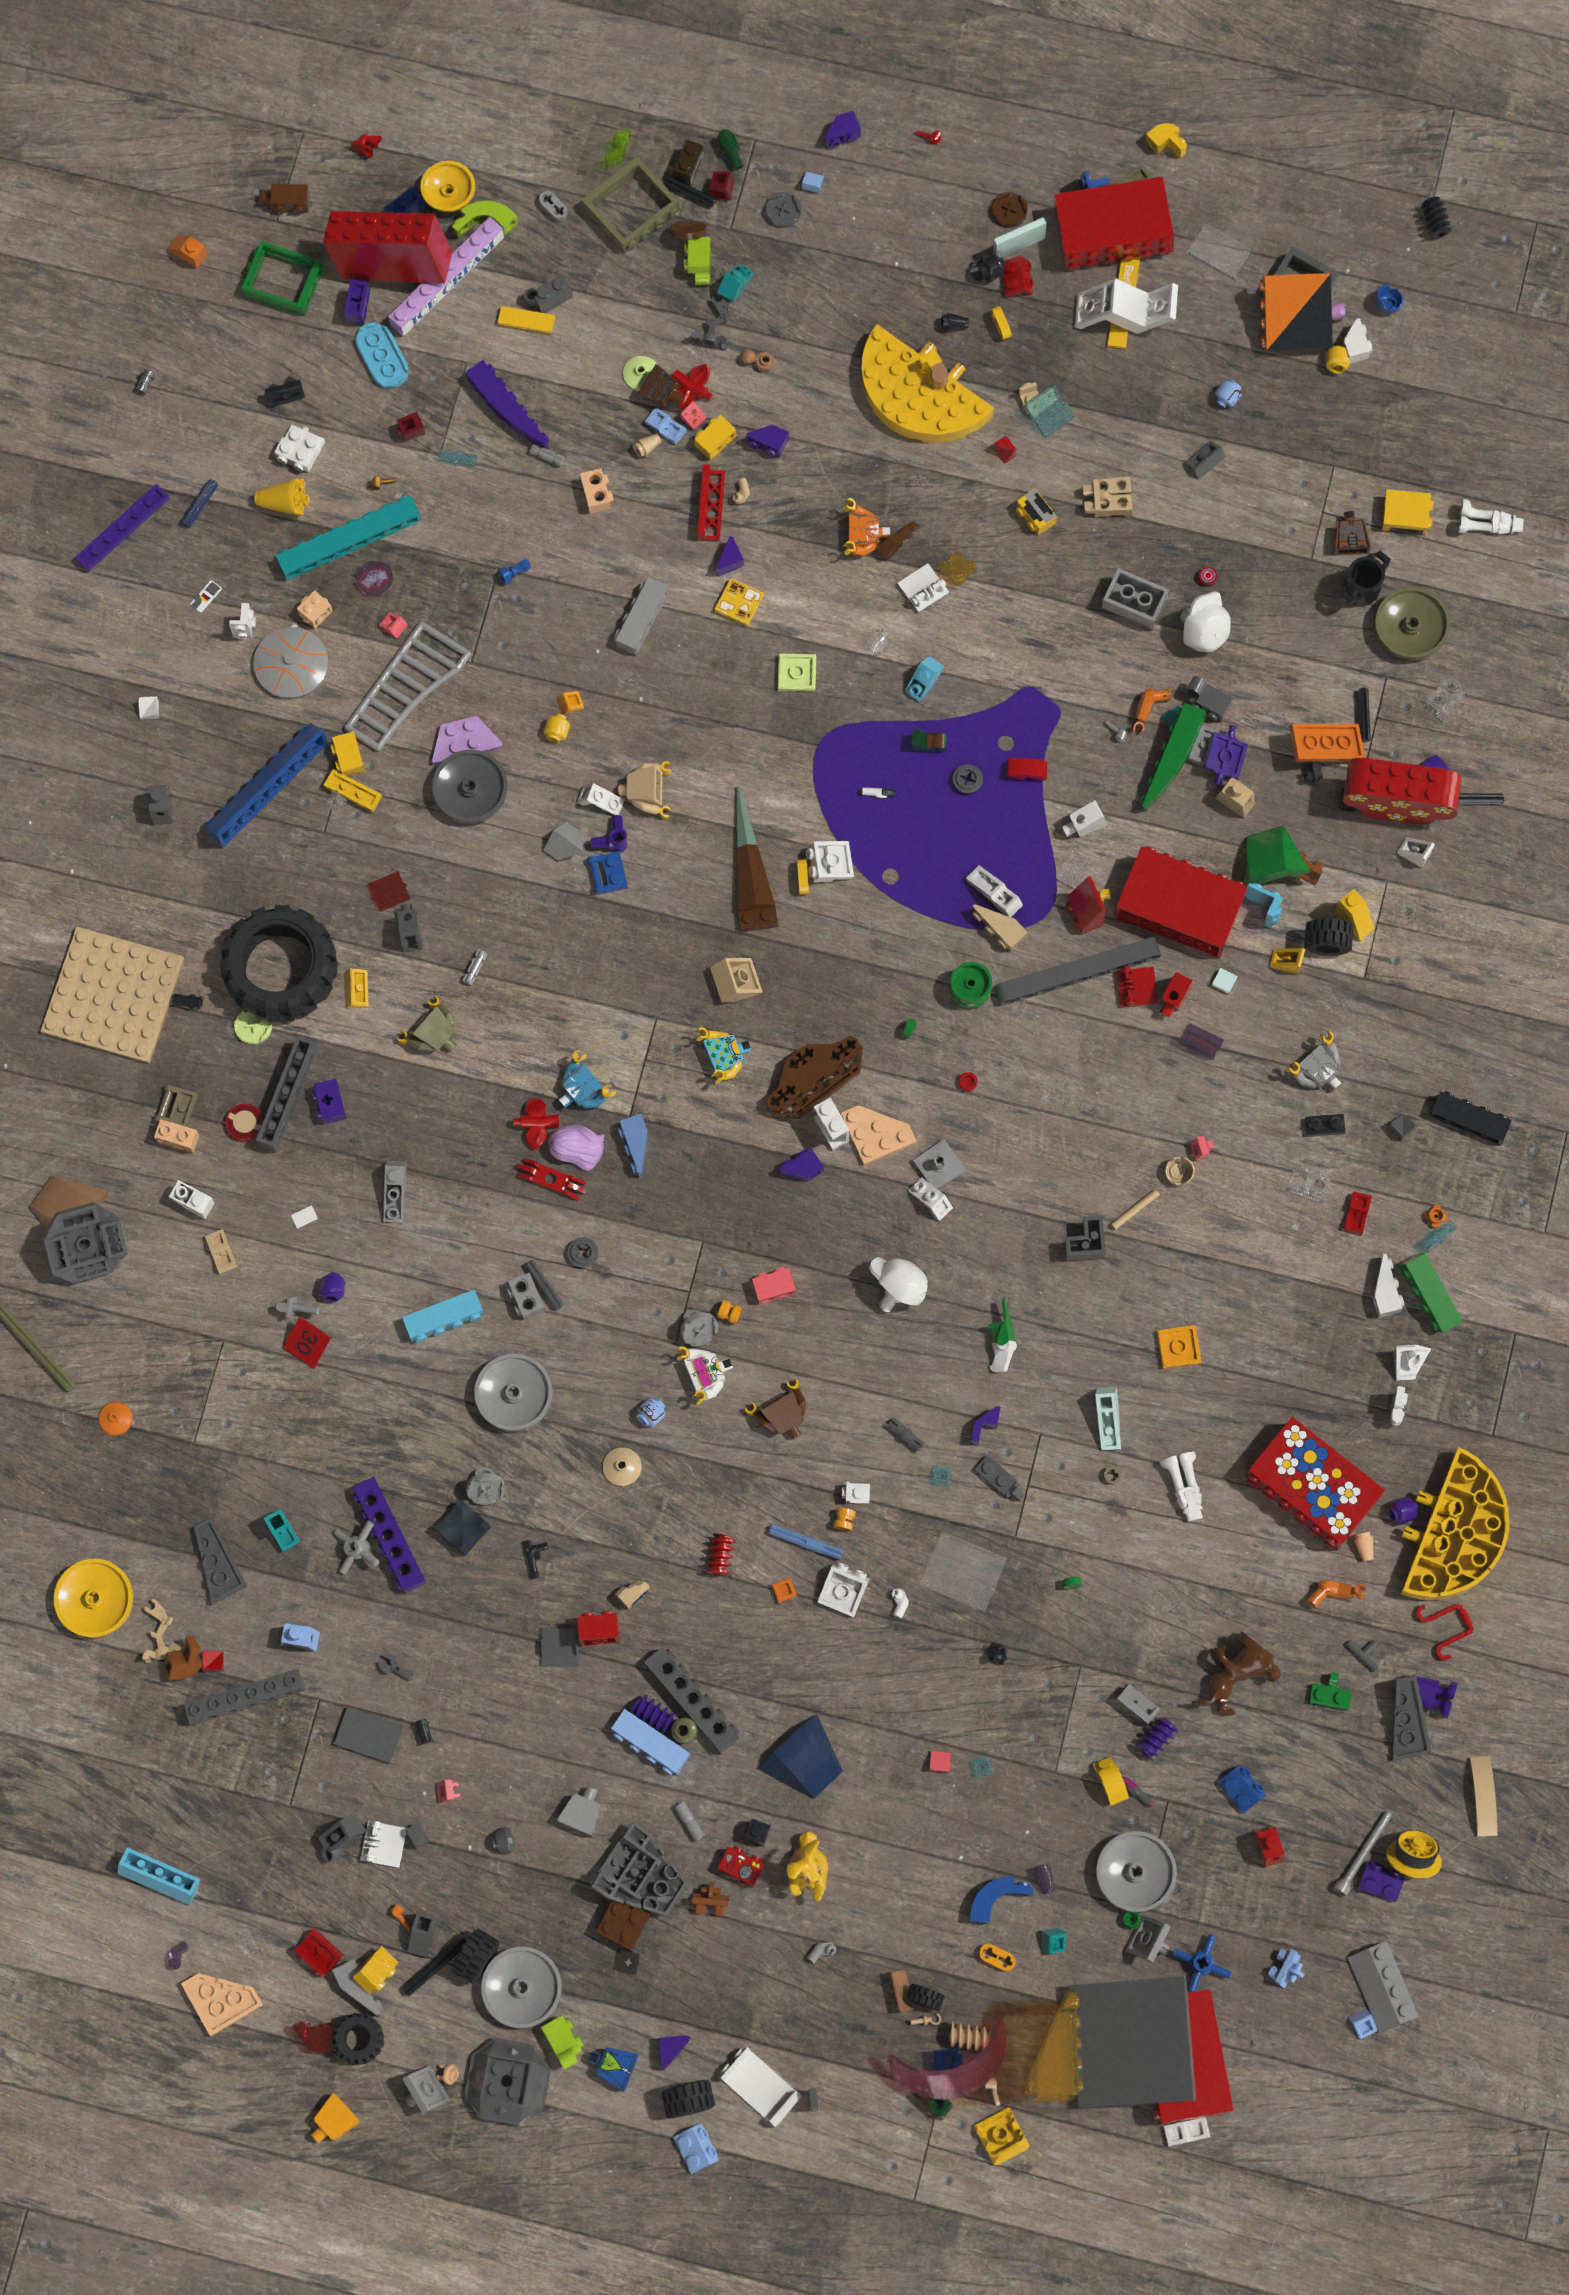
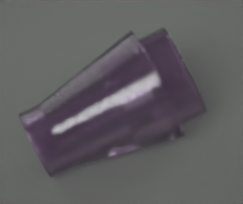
(1044, 1877)

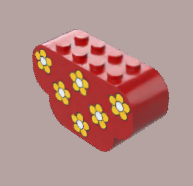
(1401, 791)

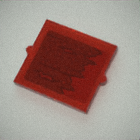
(389, 891)

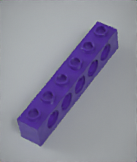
(371, 1489)

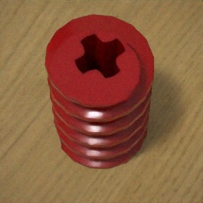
(720, 1555)

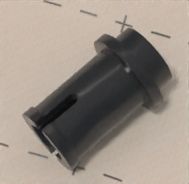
(423, 1731)

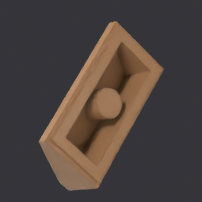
(901, 1988)

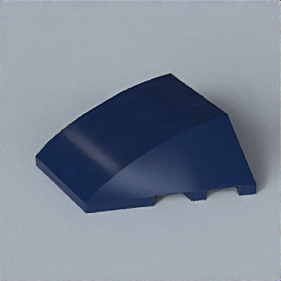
(805, 1760)

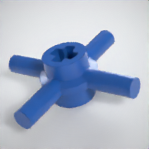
(1205, 1954)

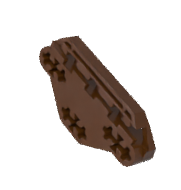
(812, 1074)

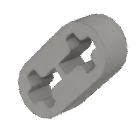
(550, 209)

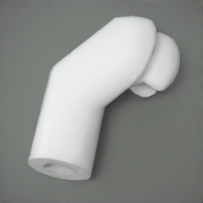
(901, 1601)

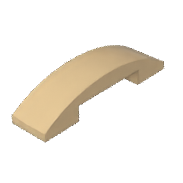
(1484, 1796)

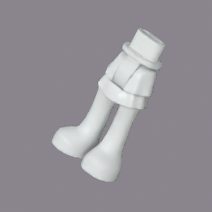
(1500, 521)
(1188, 1497)

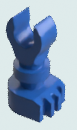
(505, 574)

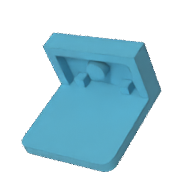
(1268, 899)

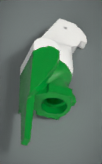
(1003, 1341)

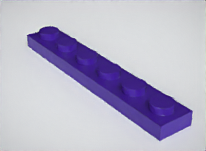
(122, 527)

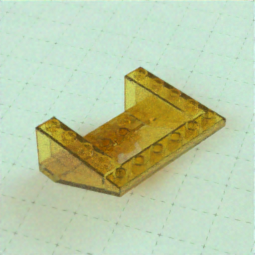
(1056, 2064)

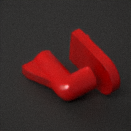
(365, 150)

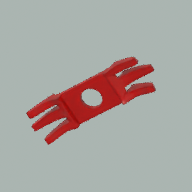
(561, 1183)

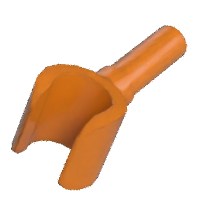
(397, 1911)

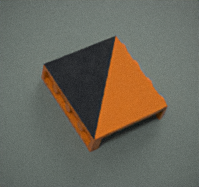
(1296, 311)

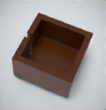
(623, 1925)

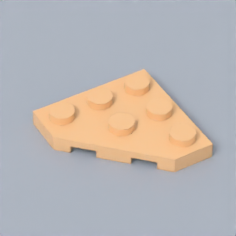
(876, 1133)
(220, 2001)

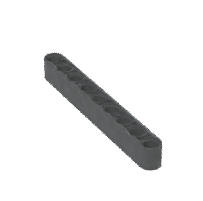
(1077, 971)

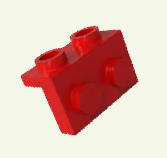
(1017, 276)
(318, 1953)

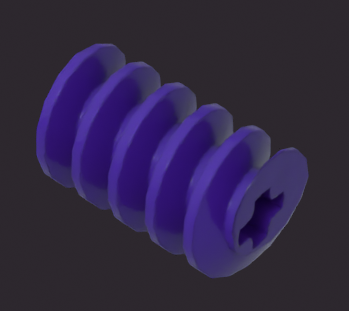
(653, 1713)
(1156, 1738)

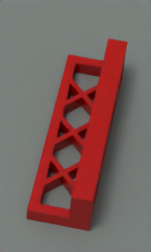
(704, 500)

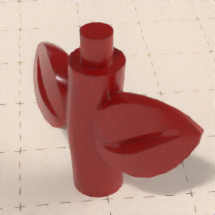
(694, 384)
(536, 1122)

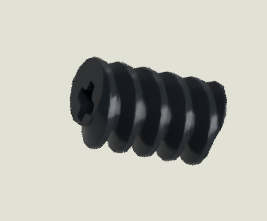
(1435, 217)

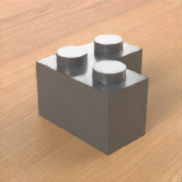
(1089, 1245)

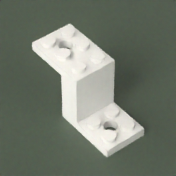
(1126, 306)

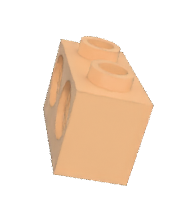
(599, 490)
(176, 1136)

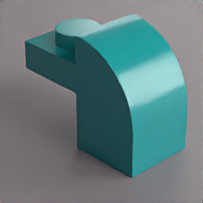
(281, 1529)

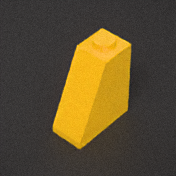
(1354, 910)

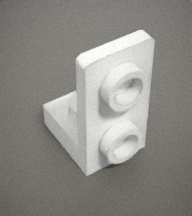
(601, 798)
(931, 1197)

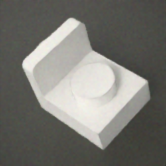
(856, 1493)

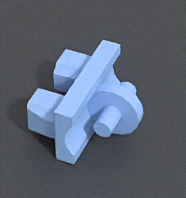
(1289, 1970)

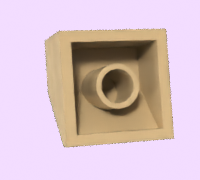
(735, 979)

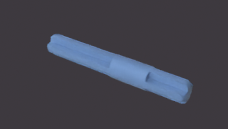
(806, 1542)

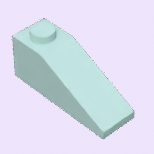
(1108, 1418)

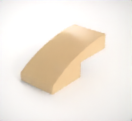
(221, 1251)

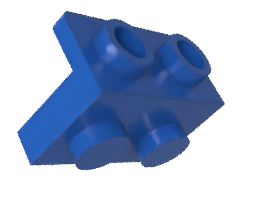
(1086, 183)
(1242, 1788)

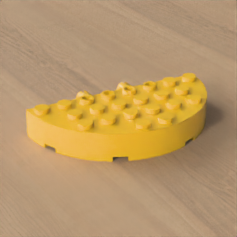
(908, 399)
(1462, 1534)

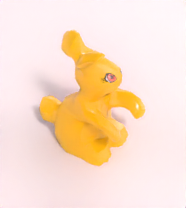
(808, 1867)

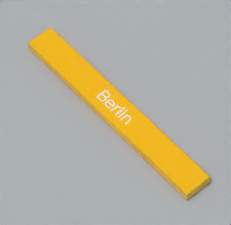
(1128, 274)

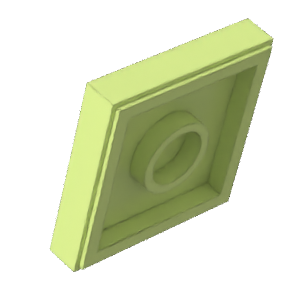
(797, 672)

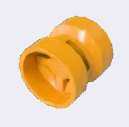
(725, 1310)
(844, 1519)

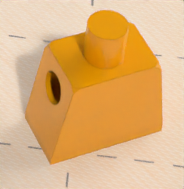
(334, 2120)

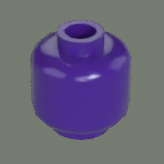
(332, 1287)
(1403, 1510)

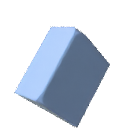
(812, 182)
(1363, 2023)

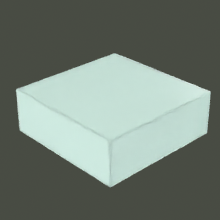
(1224, 981)

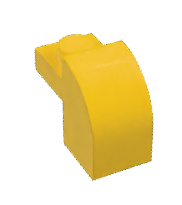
(1166, 135)
(1111, 1780)

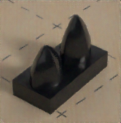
(284, 393)
(1325, 1125)

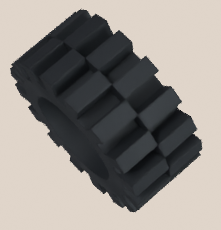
(925, 1997)

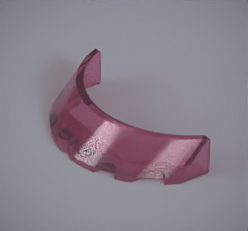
(954, 2082)

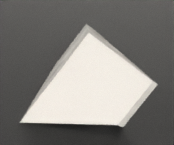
(1409, 1360)

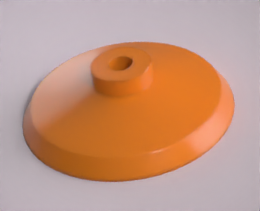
(114, 1418)

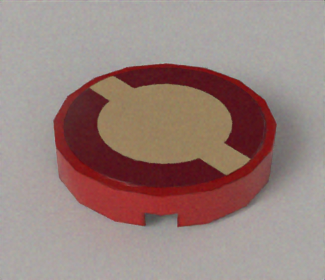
(244, 1122)

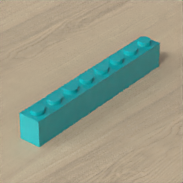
(348, 538)

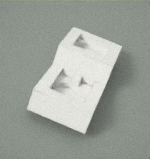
(1187, 2131)

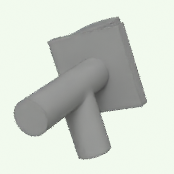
(291, 1307)

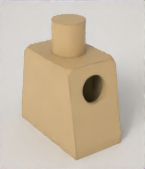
(1236, 796)

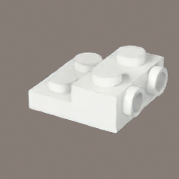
(299, 448)
(830, 861)
(843, 1589)

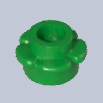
(1137, 1920)

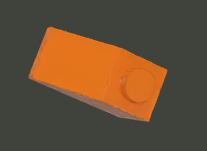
(188, 250)

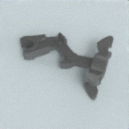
(709, 338)

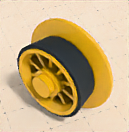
(1415, 1854)

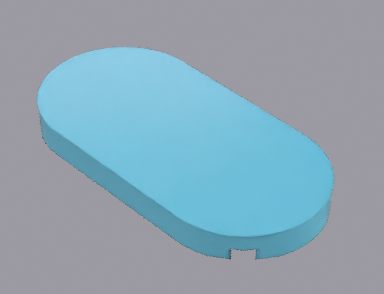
(382, 355)

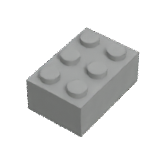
(1135, 598)

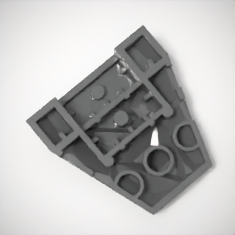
(639, 1874)

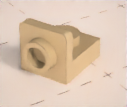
(1027, 392)

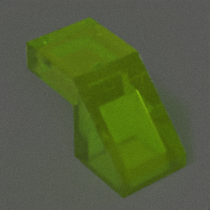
(621, 142)

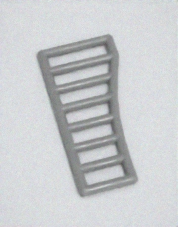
(424, 691)

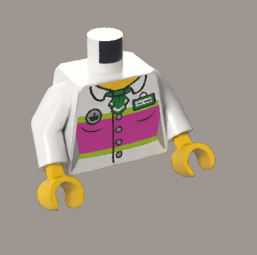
(704, 1372)

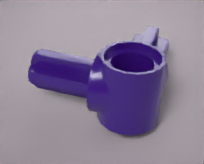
(616, 833)

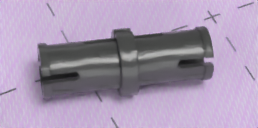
(905, 1434)

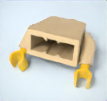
(645, 788)

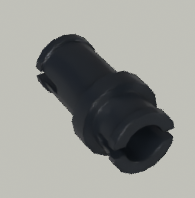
(189, 1001)

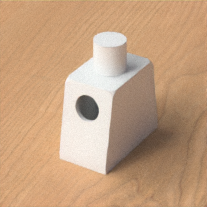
(1091, 818)

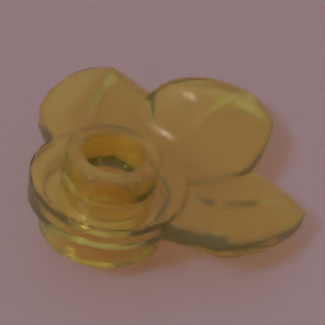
(957, 568)

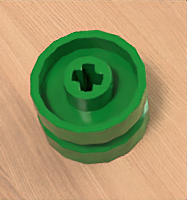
(971, 996)

